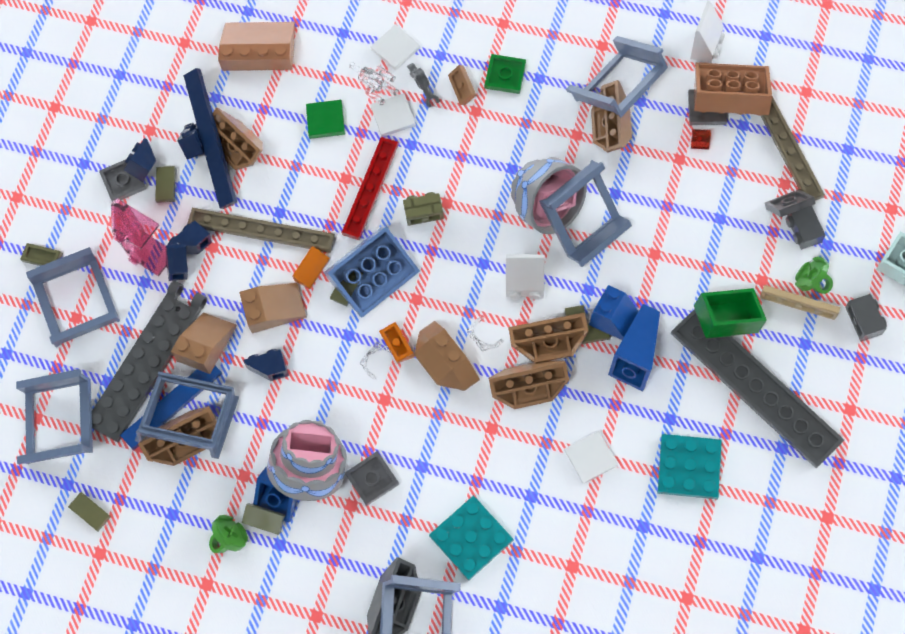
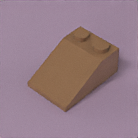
(272, 306)
(203, 342)

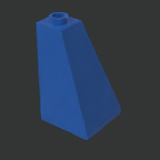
(635, 354)

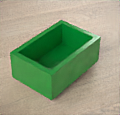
(729, 313)

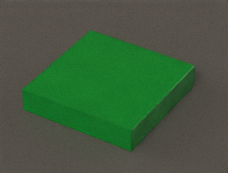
(505, 74)
(325, 119)

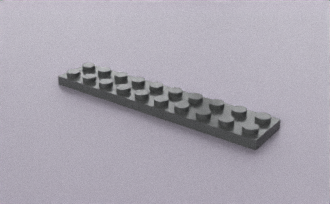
(760, 391)

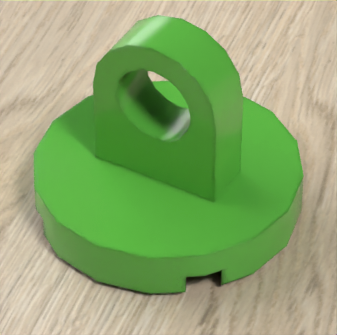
(812, 274)
(228, 533)

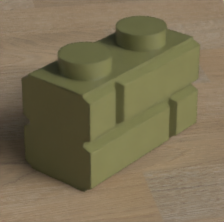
(423, 208)

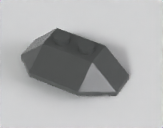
(404, 600)

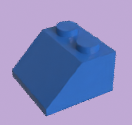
(613, 313)
(270, 498)

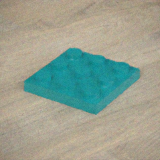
(689, 466)
(471, 538)

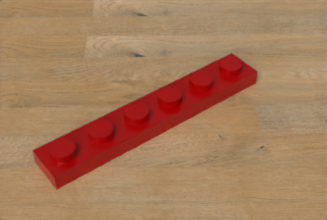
(370, 188)

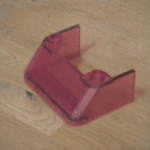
(134, 235)

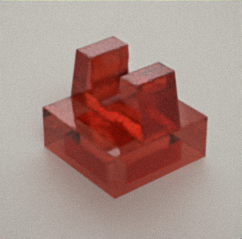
(700, 139)

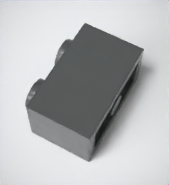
(805, 227)
(866, 317)

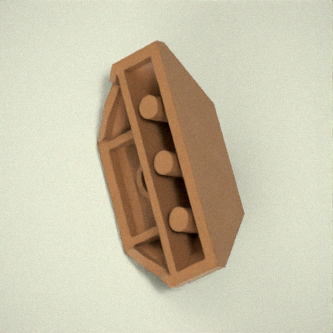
(608, 128)
(238, 142)
(549, 338)
(444, 359)
(529, 383)
(196, 422)

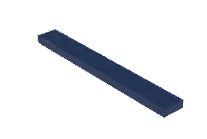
(210, 138)

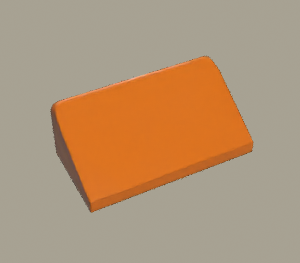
(310, 267)
(396, 343)

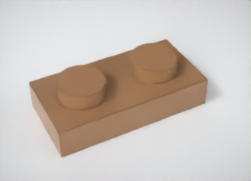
(461, 85)

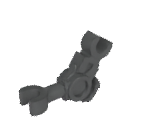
(423, 83)

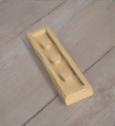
(800, 302)

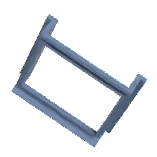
(629, 49)
(602, 236)
(62, 267)
(50, 383)
(222, 426)
(421, 585)

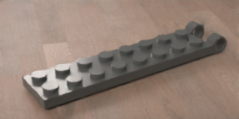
(141, 366)

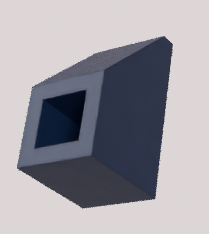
(190, 141)
(141, 161)
(194, 238)
(176, 262)
(268, 365)

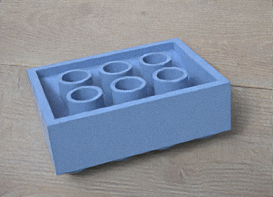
(383, 267)

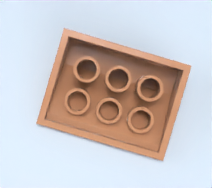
(257, 46)
(732, 89)

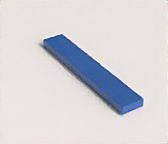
(171, 404)

